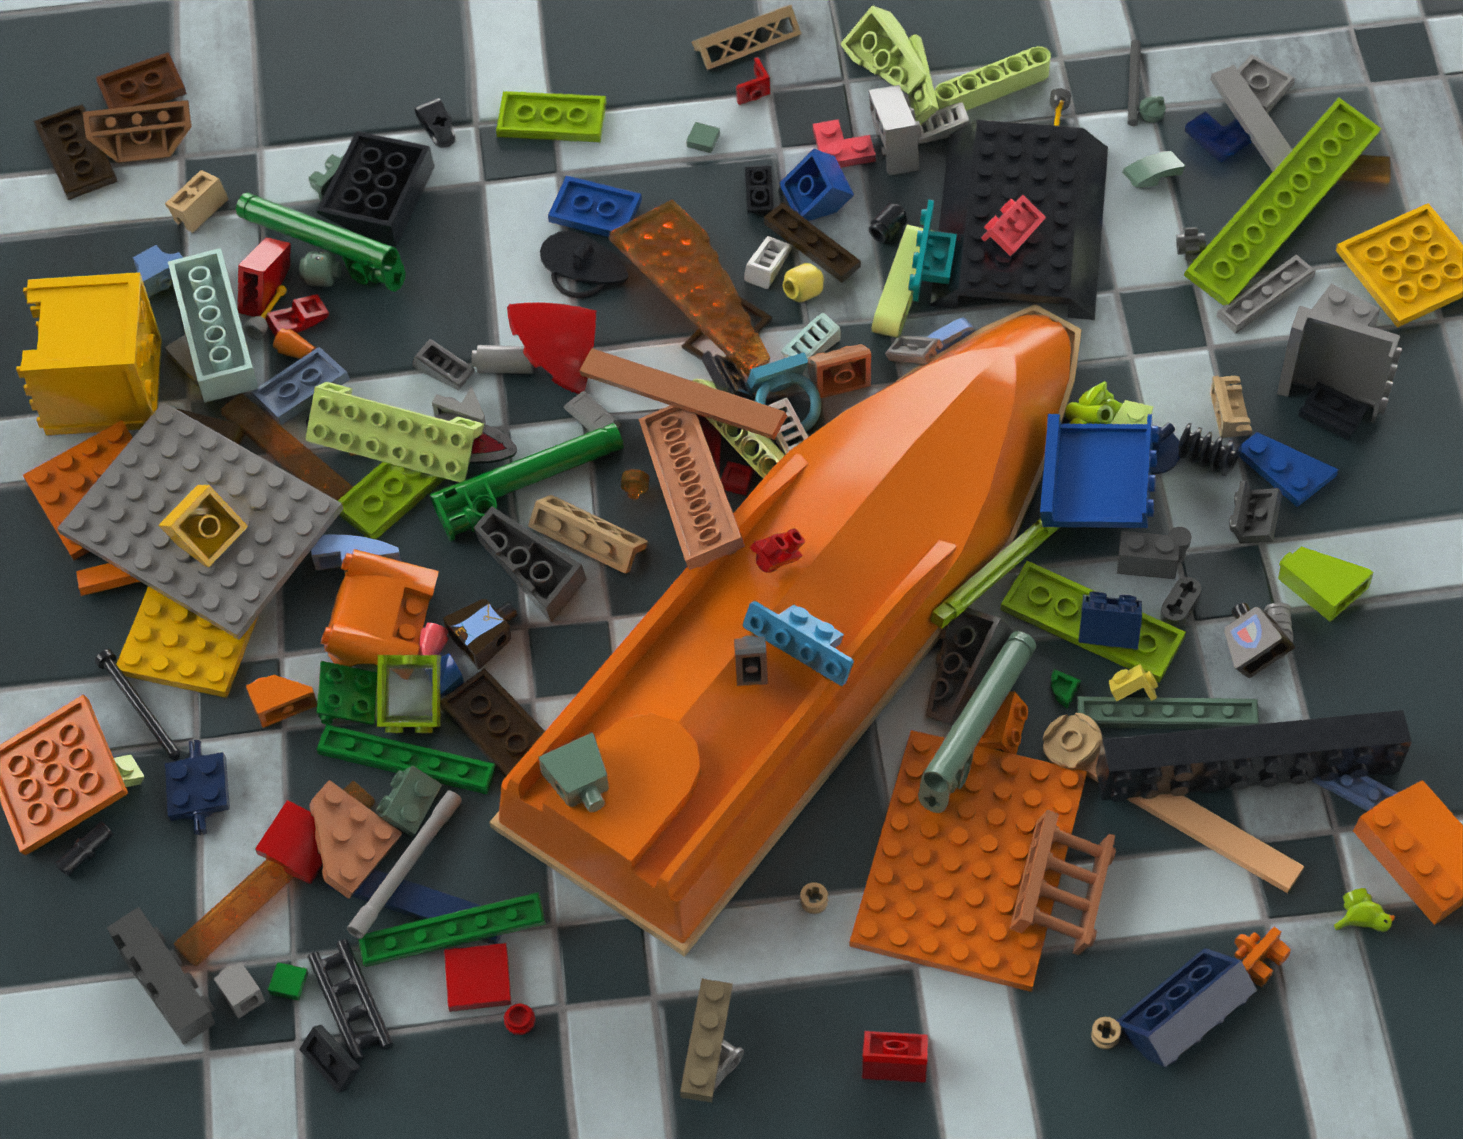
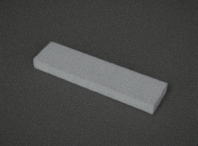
(1266, 293)

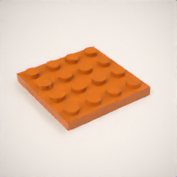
(69, 476)
(57, 775)

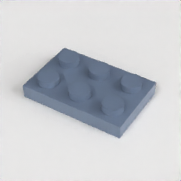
(294, 387)

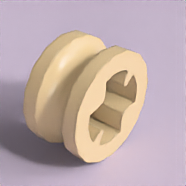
(818, 907)
(1115, 1030)

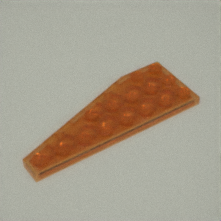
(687, 270)

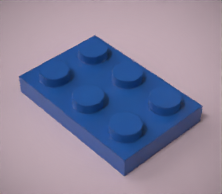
(593, 206)

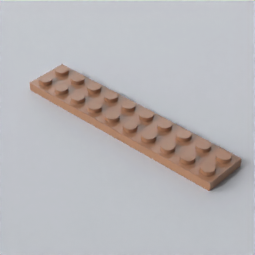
(691, 486)

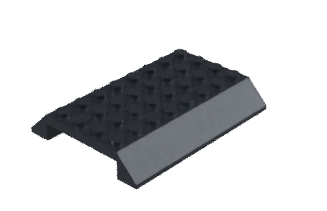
(1062, 177)

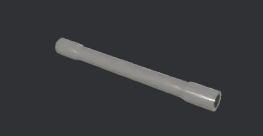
(369, 912)

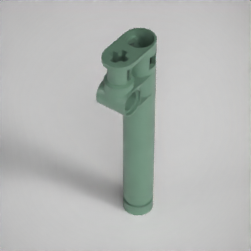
(954, 757)

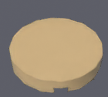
(1072, 741)

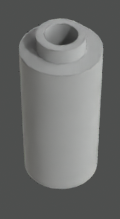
(501, 360)

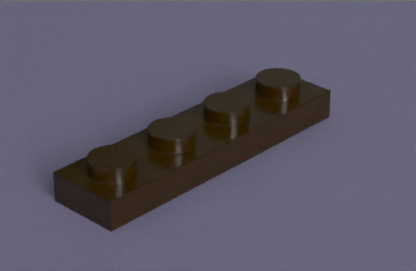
(812, 242)

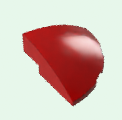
(555, 339)

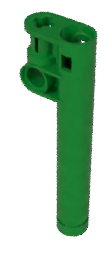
(362, 256)
(462, 504)

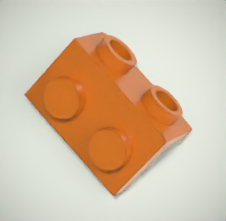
(1007, 725)

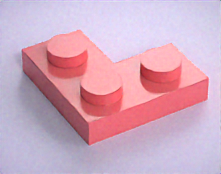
(846, 151)

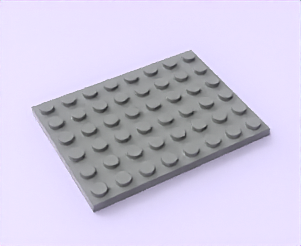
(155, 474)

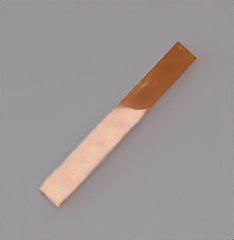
(243, 901)

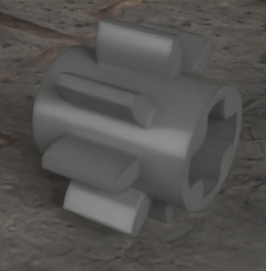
(1190, 243)

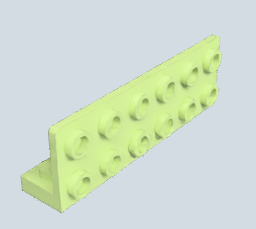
(391, 433)

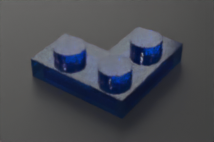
(1215, 138)

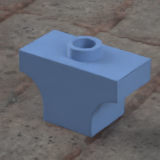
(155, 269)

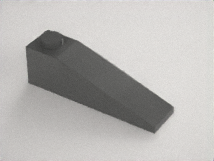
(966, 654)

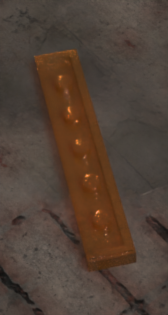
(284, 447)

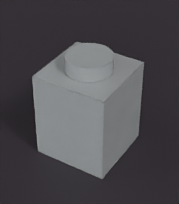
(239, 989)

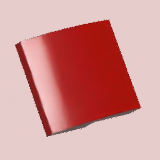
(292, 843)

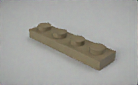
(706, 1040)

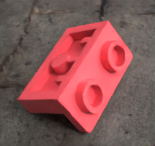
(1015, 224)

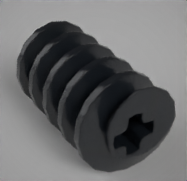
(1208, 451)

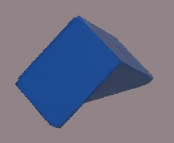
(450, 675)

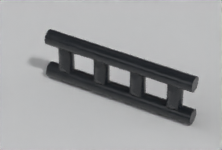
(344, 1018)

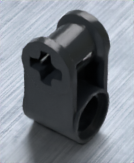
(436, 122)

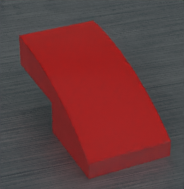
(301, 316)

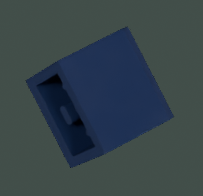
(1110, 620)

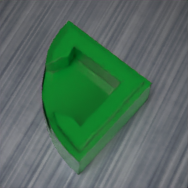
(1064, 687)

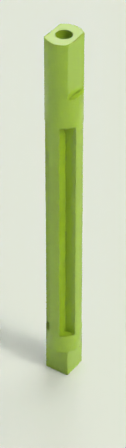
(991, 573)

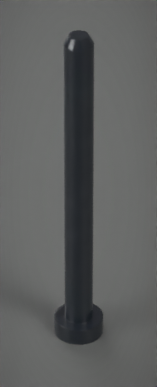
(106, 660)

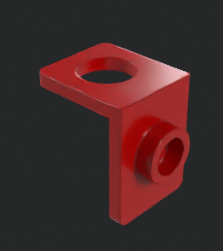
(754, 88)

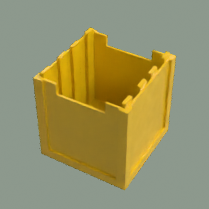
(92, 353)

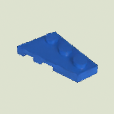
(1286, 468)

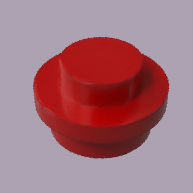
(519, 1019)

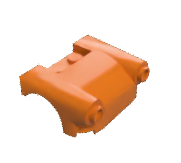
(378, 609)

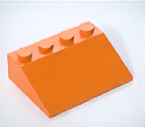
(1419, 848)

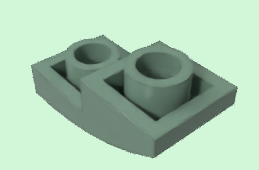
(1150, 169)

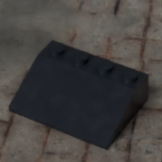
(377, 186)

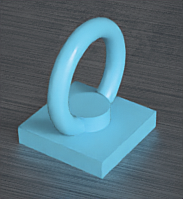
(781, 375)

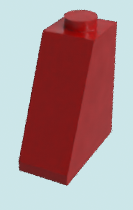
(261, 275)

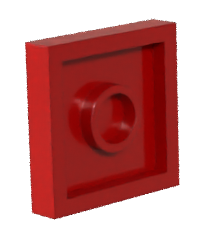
(477, 977)

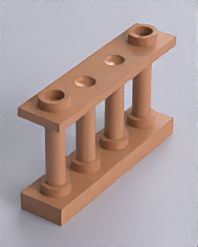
(1034, 886)

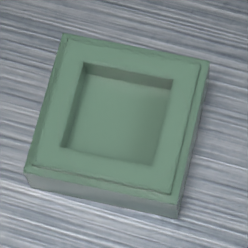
(703, 137)

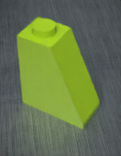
(1324, 580)

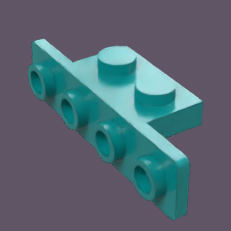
(935, 256)

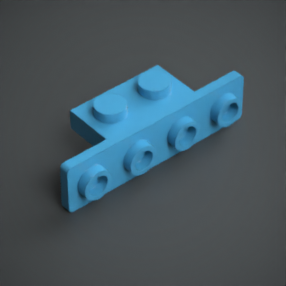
(802, 638)

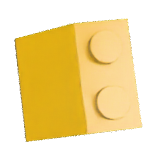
(203, 525)

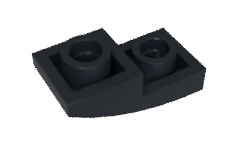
(759, 189)

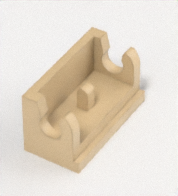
(197, 200)
(1229, 407)

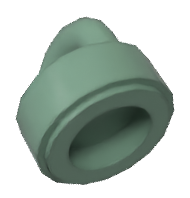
(1152, 109)

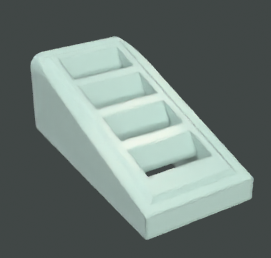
(823, 328)

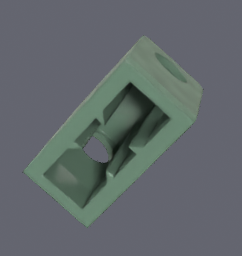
(577, 773)

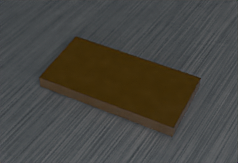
(75, 159)
(492, 720)

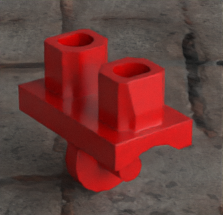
(778, 550)

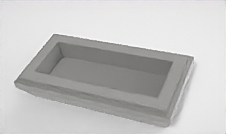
(589, 412)

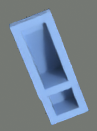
(331, 549)

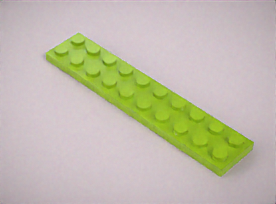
(1282, 202)

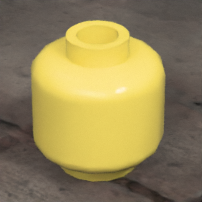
(803, 282)

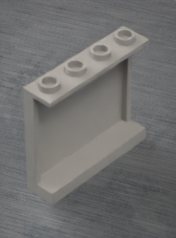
(1342, 356)

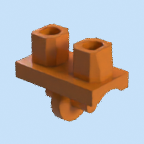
(1269, 947)

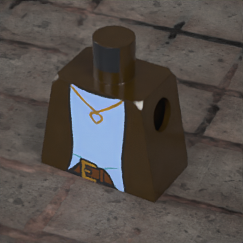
(480, 630)

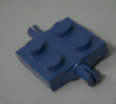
(197, 787)

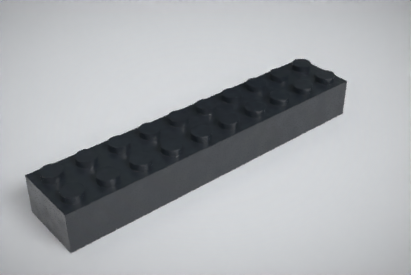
(1252, 755)

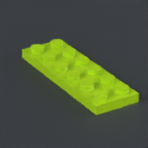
(1056, 606)

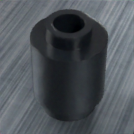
(887, 222)

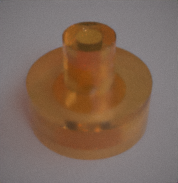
(635, 482)

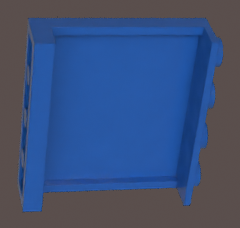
(1098, 474)

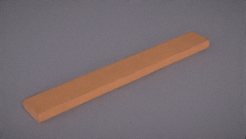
(683, 393)

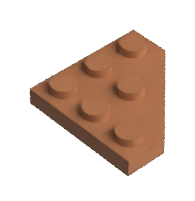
(349, 838)

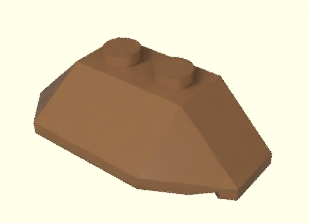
(139, 131)

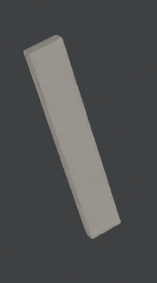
(1251, 115)

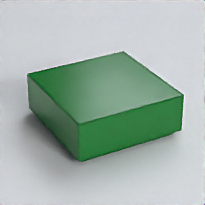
(288, 981)

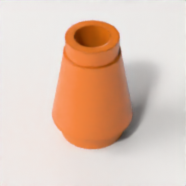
(292, 344)

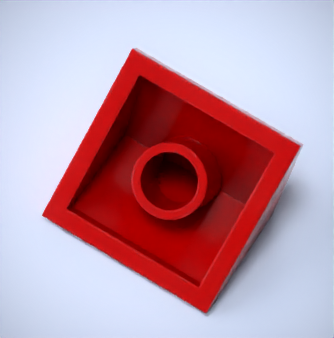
(895, 1056)

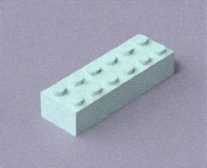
(212, 325)

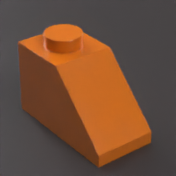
(279, 698)

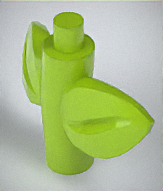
(1088, 409)

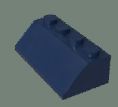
(1186, 1006)

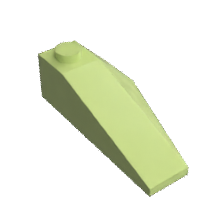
(885, 50)

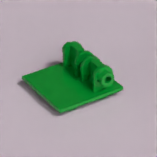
(346, 693)

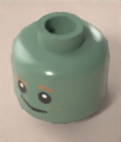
(320, 269)

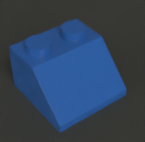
(816, 186)

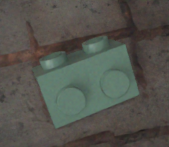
(408, 800)

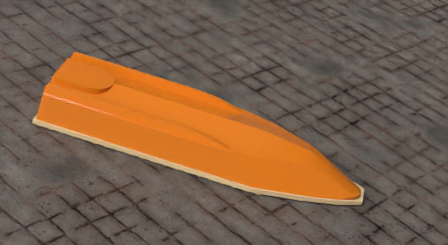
(894, 519)

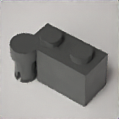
(1152, 553)

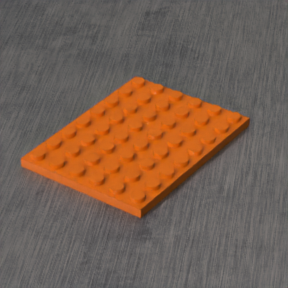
(952, 878)

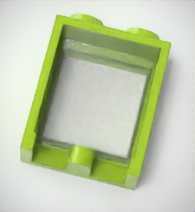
(408, 692)

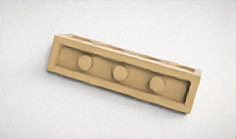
(744, 27)
(586, 533)

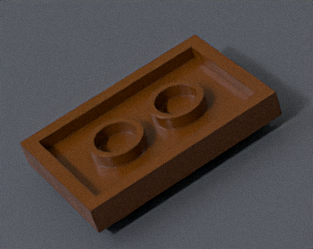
(142, 83)

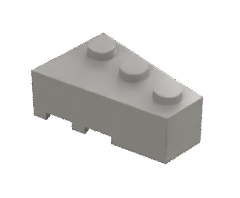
(897, 127)

